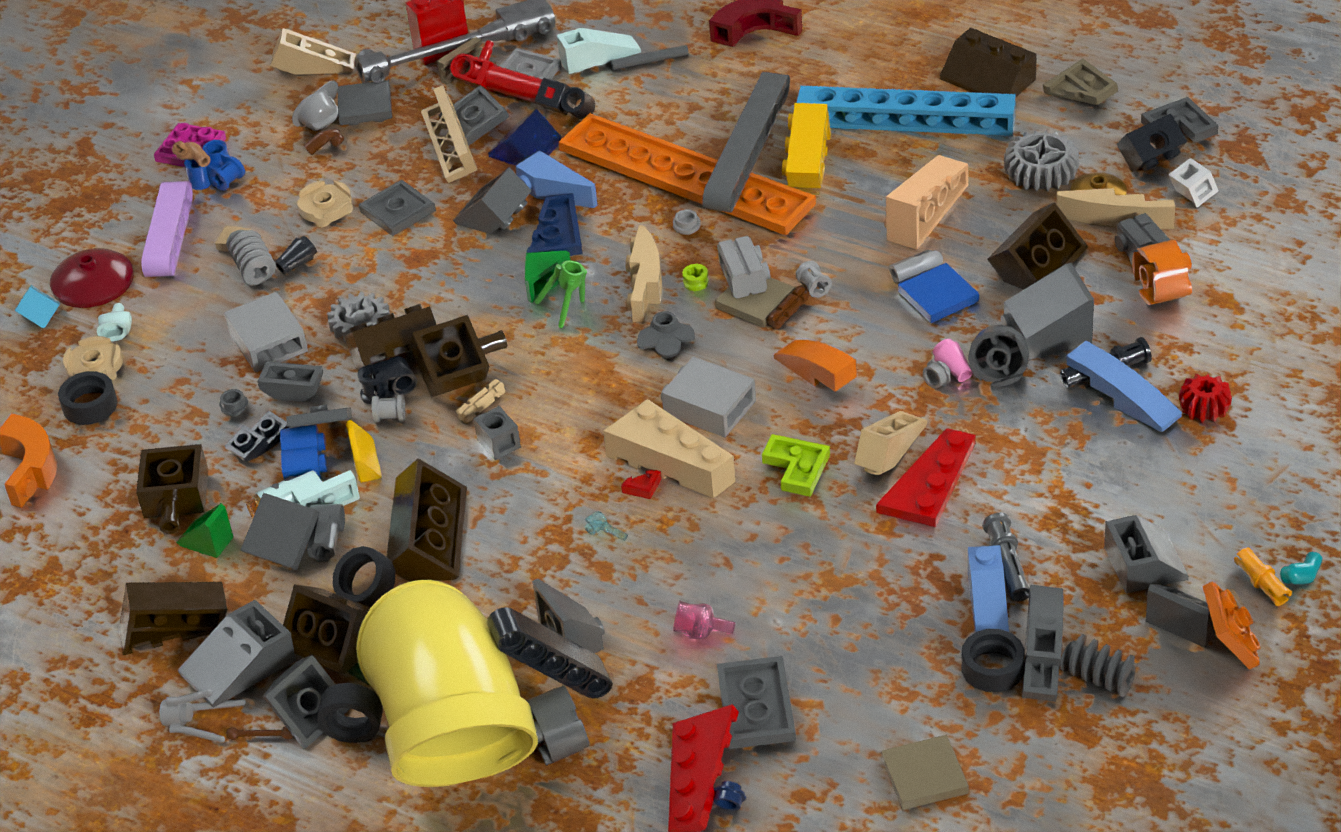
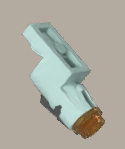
(310, 490)

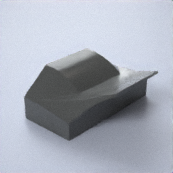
(290, 381)

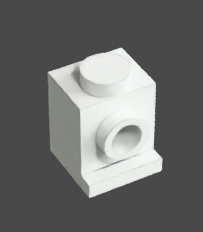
(1194, 182)

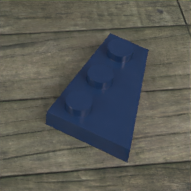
(557, 227)

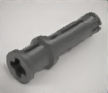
(1001, 535)

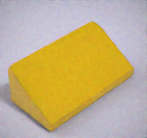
(363, 453)

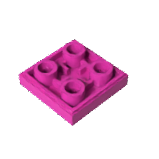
(185, 133)

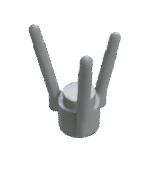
(179, 710)

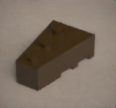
(169, 611)

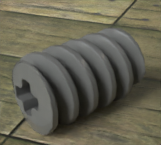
(1098, 665)

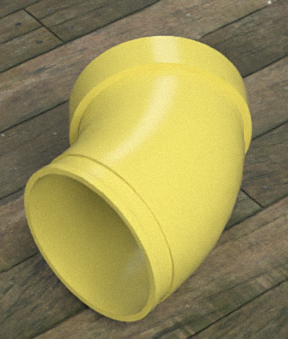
(442, 687)

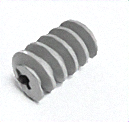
(251, 256)

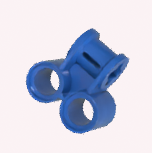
(220, 171)

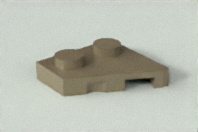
(1081, 83)

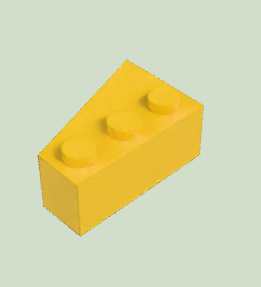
(806, 145)

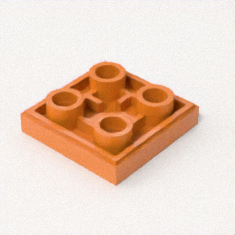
(1232, 624)

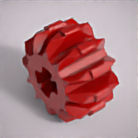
(1205, 397)

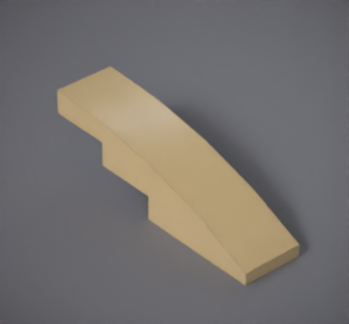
(1107, 209)

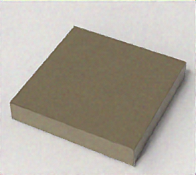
(755, 307)
(924, 772)

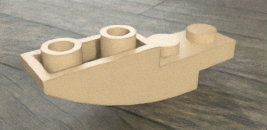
(645, 274)

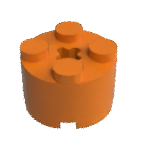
(1162, 272)

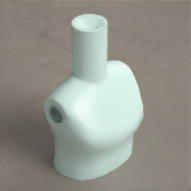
(115, 323)

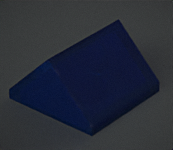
(525, 139)

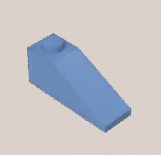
(551, 178)
(987, 588)

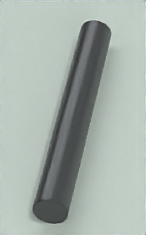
(649, 57)

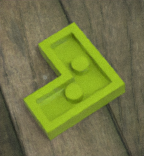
(801, 458)

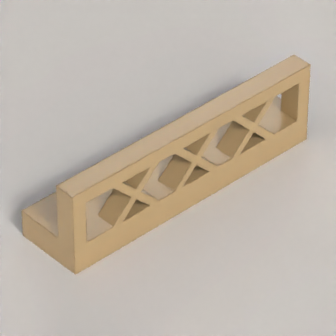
(454, 137)

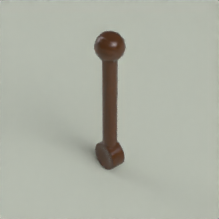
(233, 733)

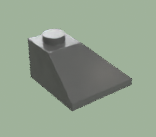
(567, 617)
(297, 698)

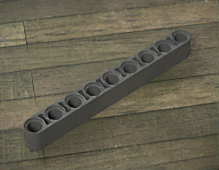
(746, 142)

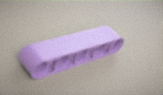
(167, 229)

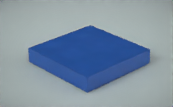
(938, 292)

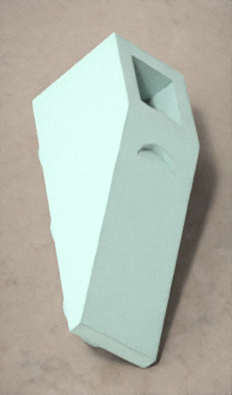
(590, 48)

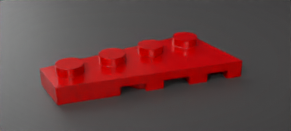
(930, 481)
(696, 765)

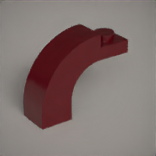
(744, 16)

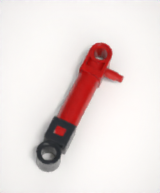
(545, 92)

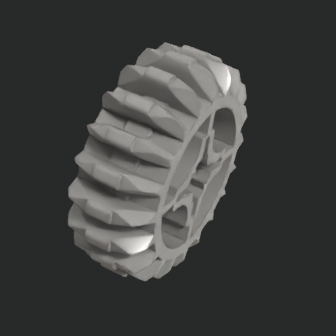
(1041, 160)

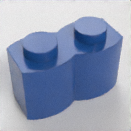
(302, 451)

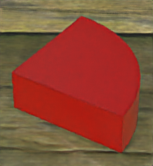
(642, 485)

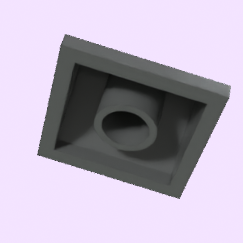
(1179, 614)

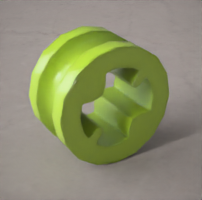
(701, 280)

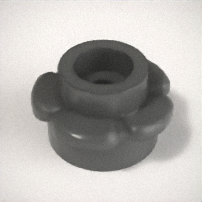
(233, 402)

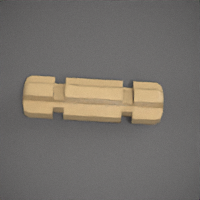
(480, 401)

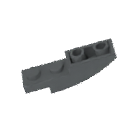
(1043, 643)

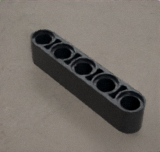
(549, 653)

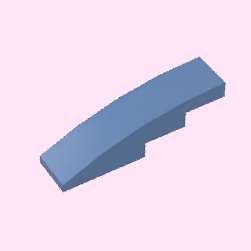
(1129, 389)

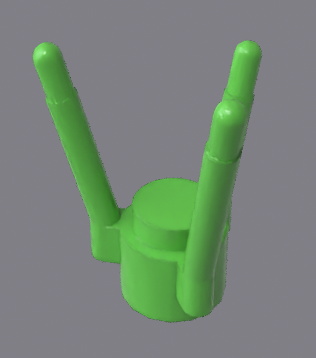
(570, 276)

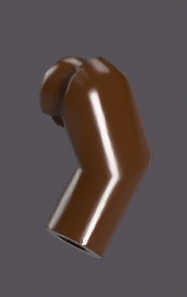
(322, 138)

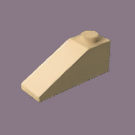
(306, 55)
(887, 441)

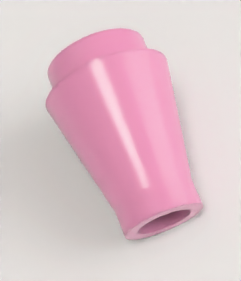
(953, 356)

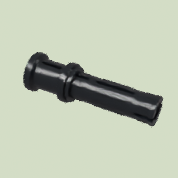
(1128, 354)

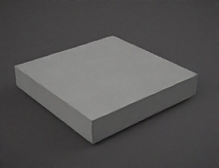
(532, 64)

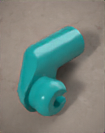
(1302, 572)

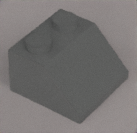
(495, 203)

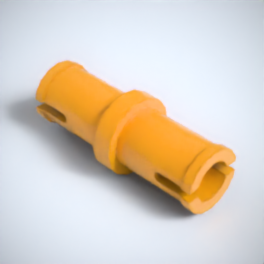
(1262, 576)

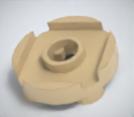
(336, 202)
(80, 358)

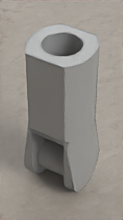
(915, 265)

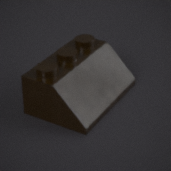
(989, 65)
(1037, 248)
(324, 626)

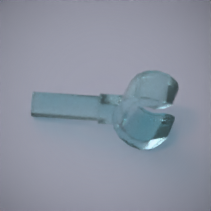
(598, 522)

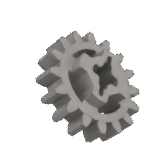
(355, 312)

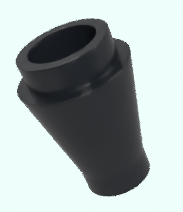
(296, 254)

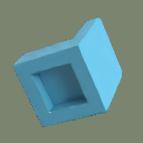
(37, 306)

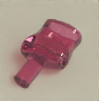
(698, 621)

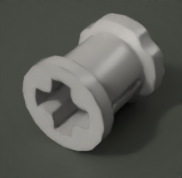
(813, 279)
(388, 408)

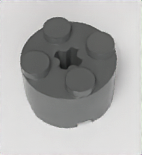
(557, 725)

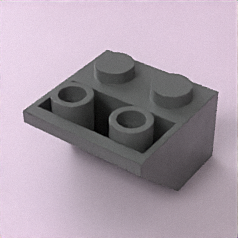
(1142, 554)

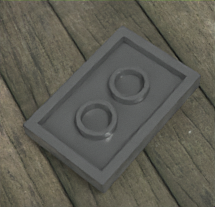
(762, 698)

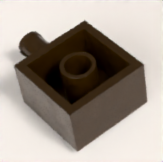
(453, 354)
(172, 484)

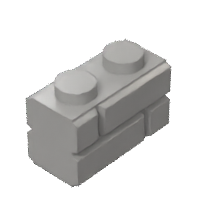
(743, 266)

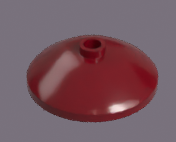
(91, 278)

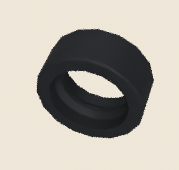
(92, 411)
(349, 566)
(993, 641)
(349, 728)

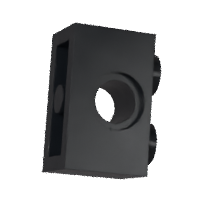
(1162, 133)

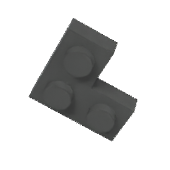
(1189, 117)

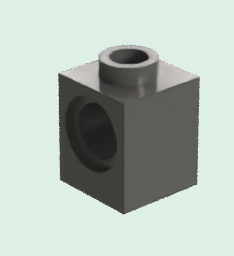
(497, 433)

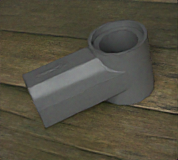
(325, 534)

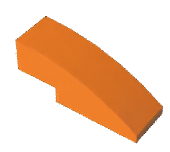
(818, 363)

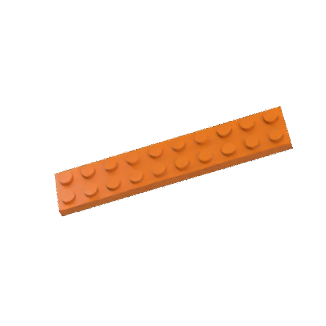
(682, 171)

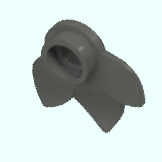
(665, 335)

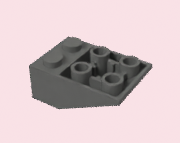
(239, 653)

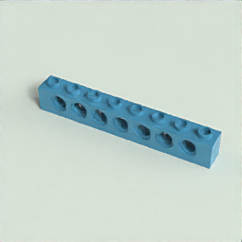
(915, 110)

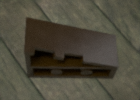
(387, 337)

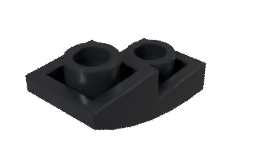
(254, 442)

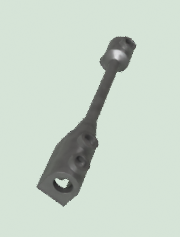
(511, 23)

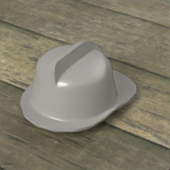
(317, 109)

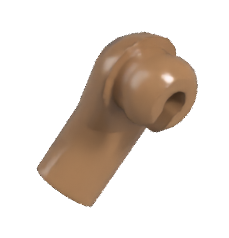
(191, 151)

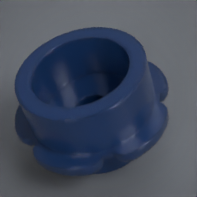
(729, 796)

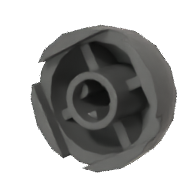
(998, 355)

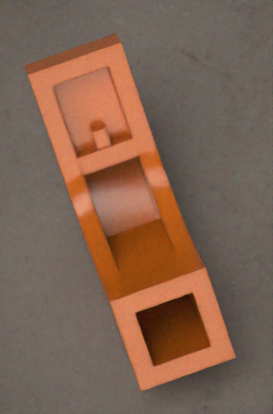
(27, 441)

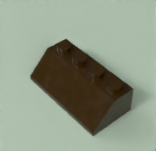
(426, 524)

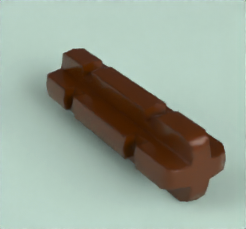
(788, 307)

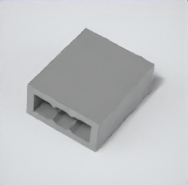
(266, 331)
(709, 396)

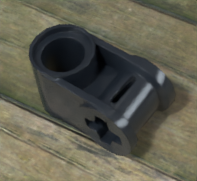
(387, 379)

